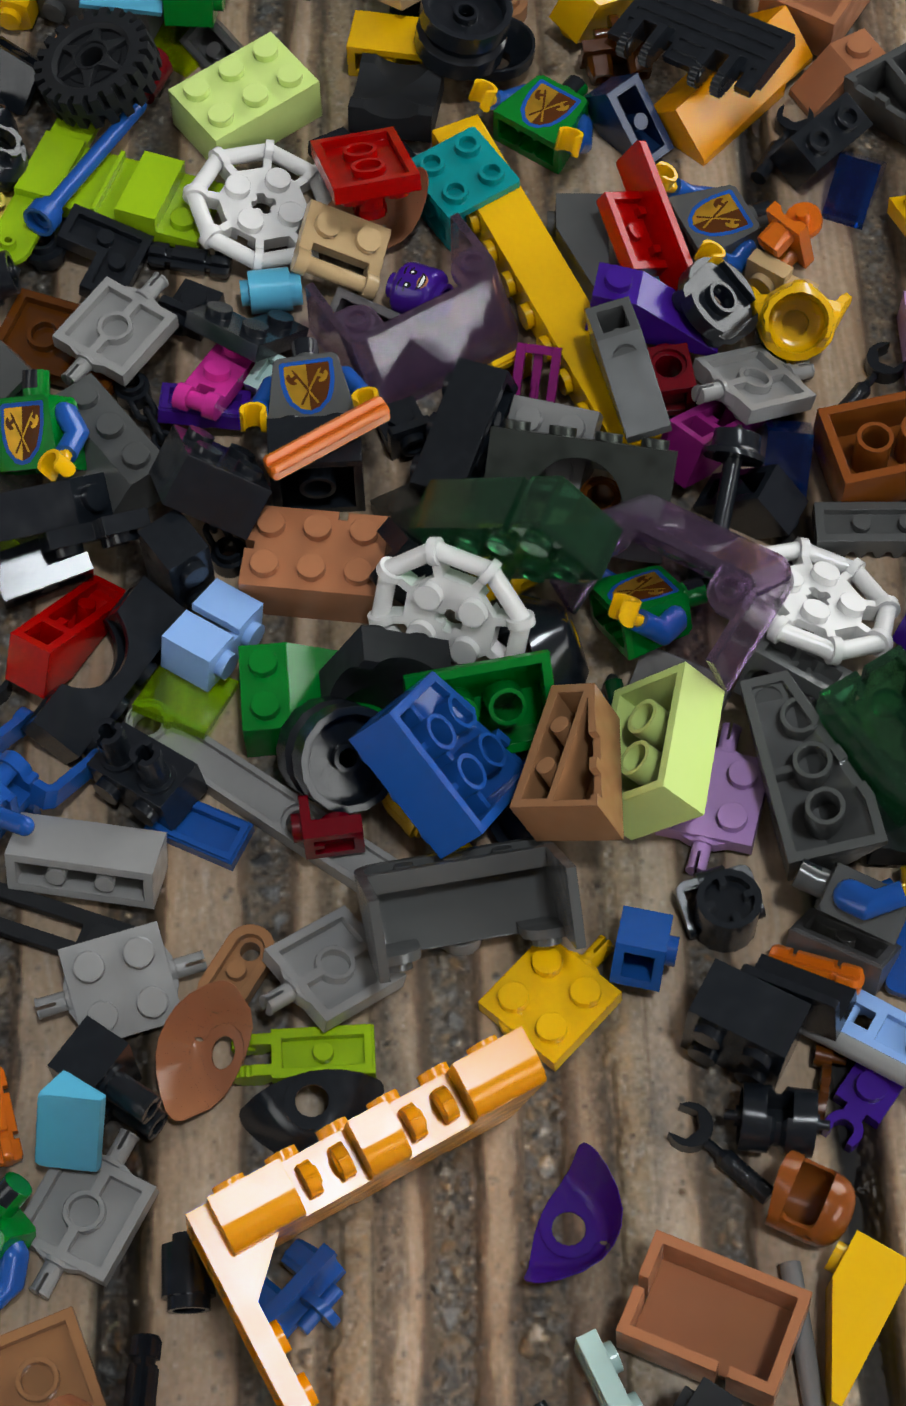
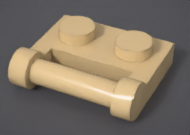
(345, 239)

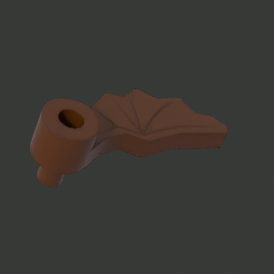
(823, 1058)

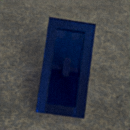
(853, 189)
(791, 448)

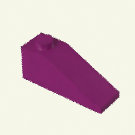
(693, 432)

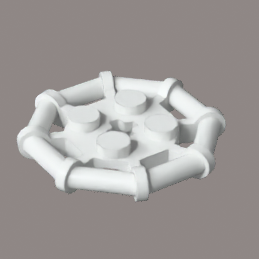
(245, 190)
(451, 589)
(831, 607)

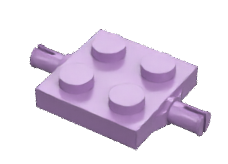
(731, 809)

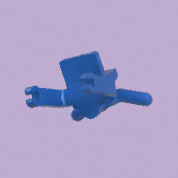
(20, 785)

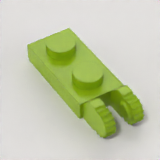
(307, 1050)

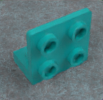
(462, 178)

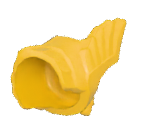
(797, 319)

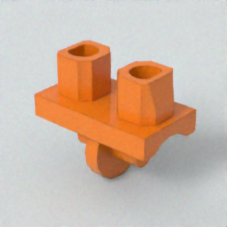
(790, 234)

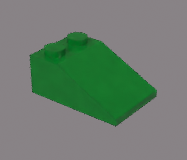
(272, 685)

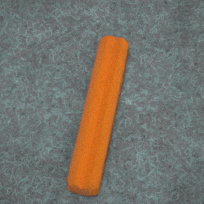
(326, 438)

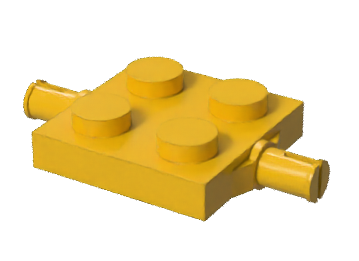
(554, 998)

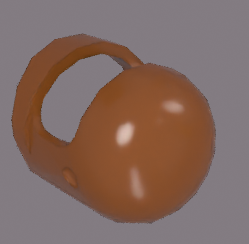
(810, 1201)

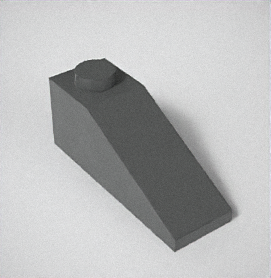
(580, 236)

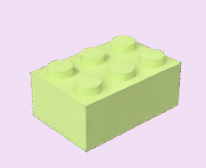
(246, 98)
(666, 747)

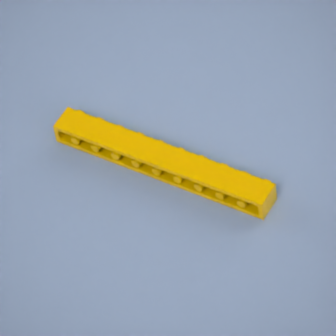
(541, 286)

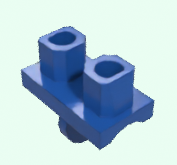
(309, 1293)

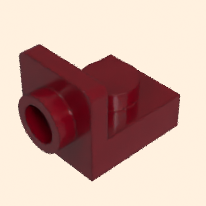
(327, 837)

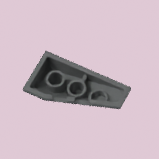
(810, 786)

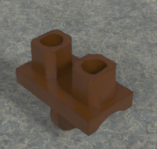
(599, 56)

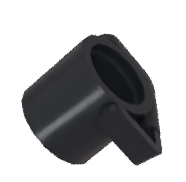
(724, 907)

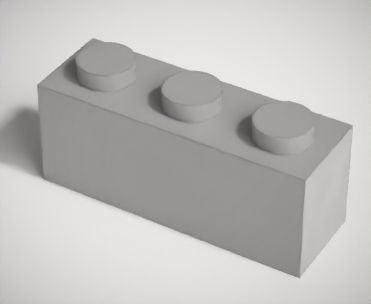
(88, 861)

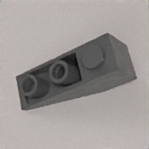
(627, 369)

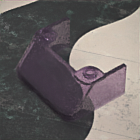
(423, 344)
(745, 577)

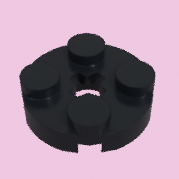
(714, 321)

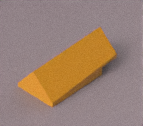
(705, 124)

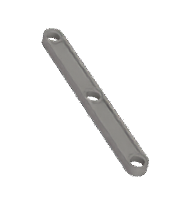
(267, 804)

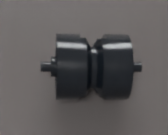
(776, 1119)

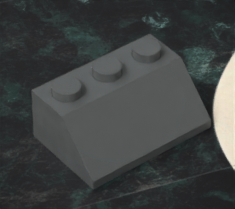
(114, 447)

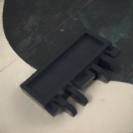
(701, 40)

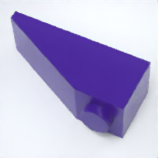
(652, 306)

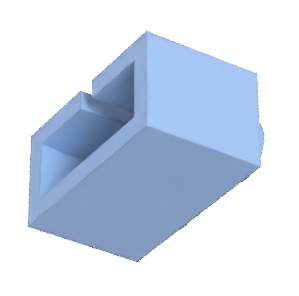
(207, 646)

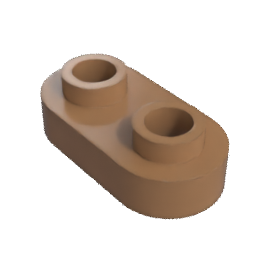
(231, 966)

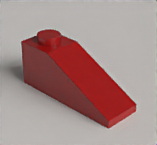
(61, 637)

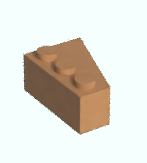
(573, 770)

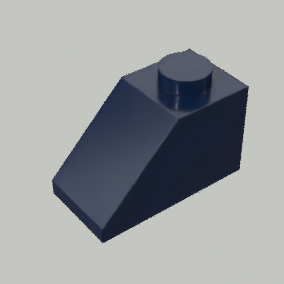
(626, 114)

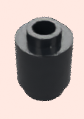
(184, 1277)

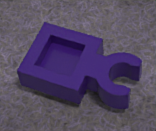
(863, 1098)

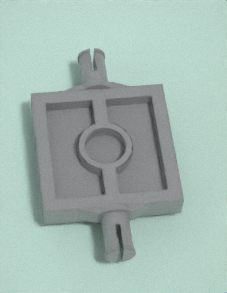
(116, 330)
(753, 384)
(547, 413)
(326, 971)
(121, 980)
(88, 1217)

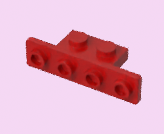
(643, 220)

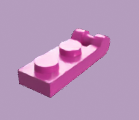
(213, 383)

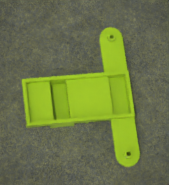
(127, 190)

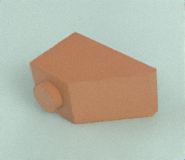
(825, 76)

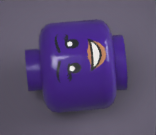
(415, 285)

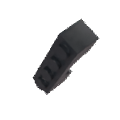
(69, 713)

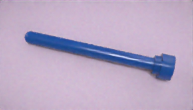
(46, 213)

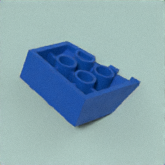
(440, 763)

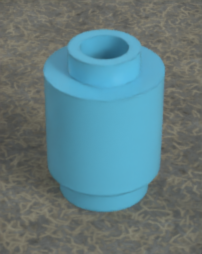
(271, 290)

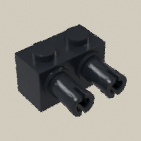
(144, 774)
(110, 1067)

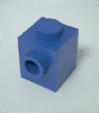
(643, 948)

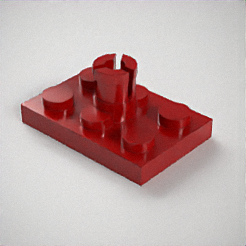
(365, 170)

